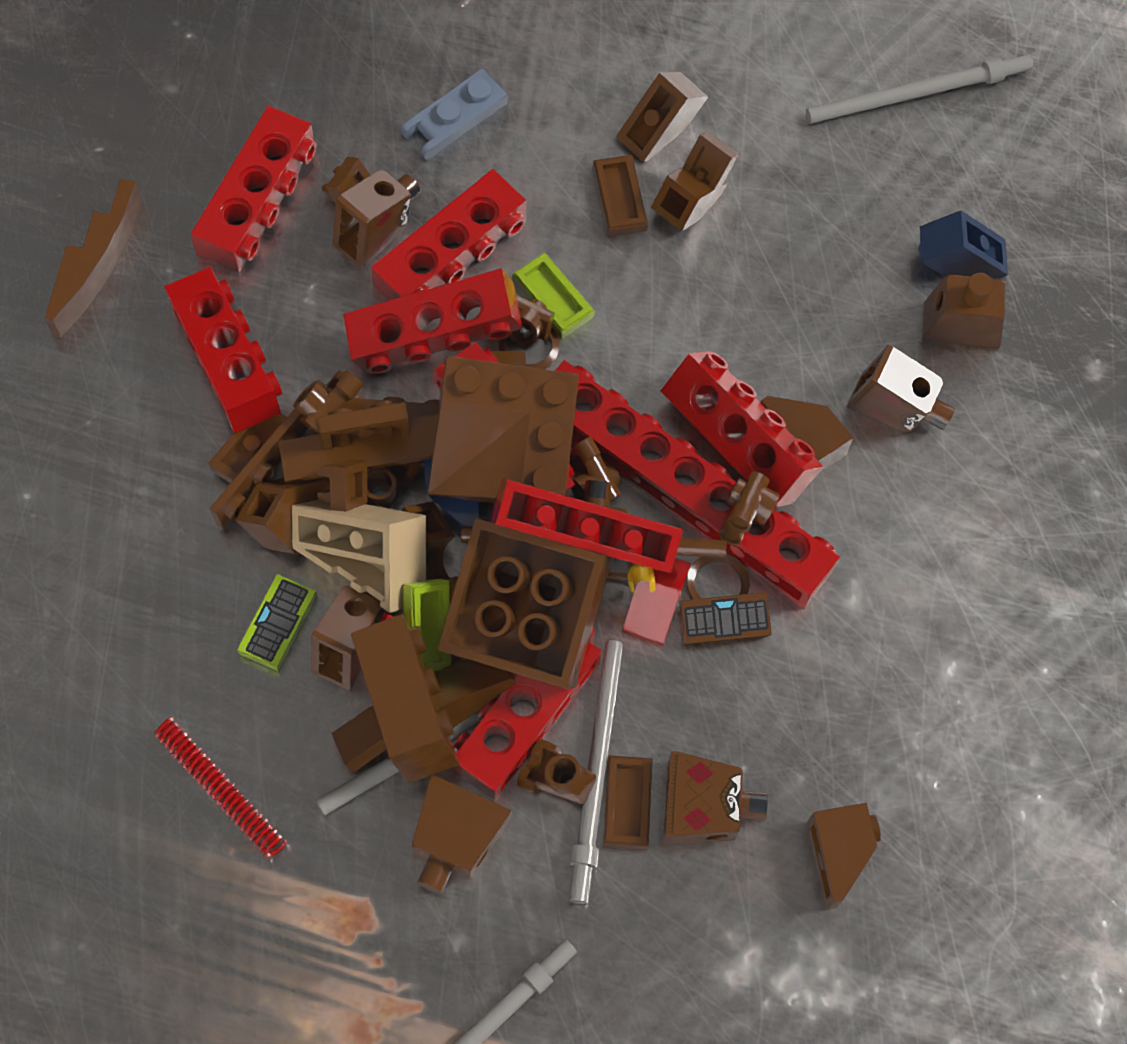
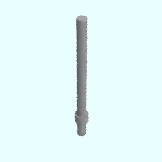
(990, 72)
(585, 854)
(535, 979)

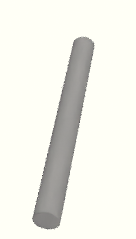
(374, 776)

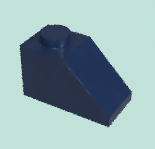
(962, 247)

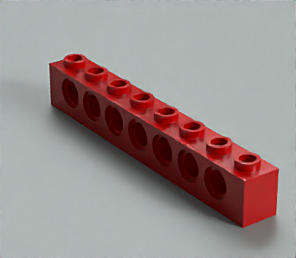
(691, 504)

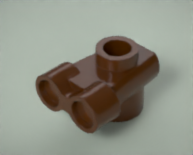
(535, 322)
(319, 401)
(589, 465)
(390, 480)
(751, 502)
(550, 770)

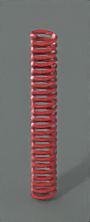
(193, 754)

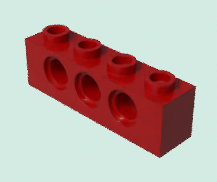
(273, 135)
(487, 199)
(371, 326)
(210, 327)
(691, 393)
(586, 525)
(494, 770)

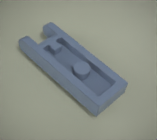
(456, 112)

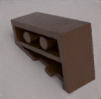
(405, 698)

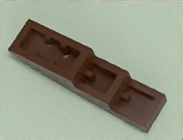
(88, 267)
(463, 689)

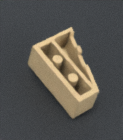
(366, 545)

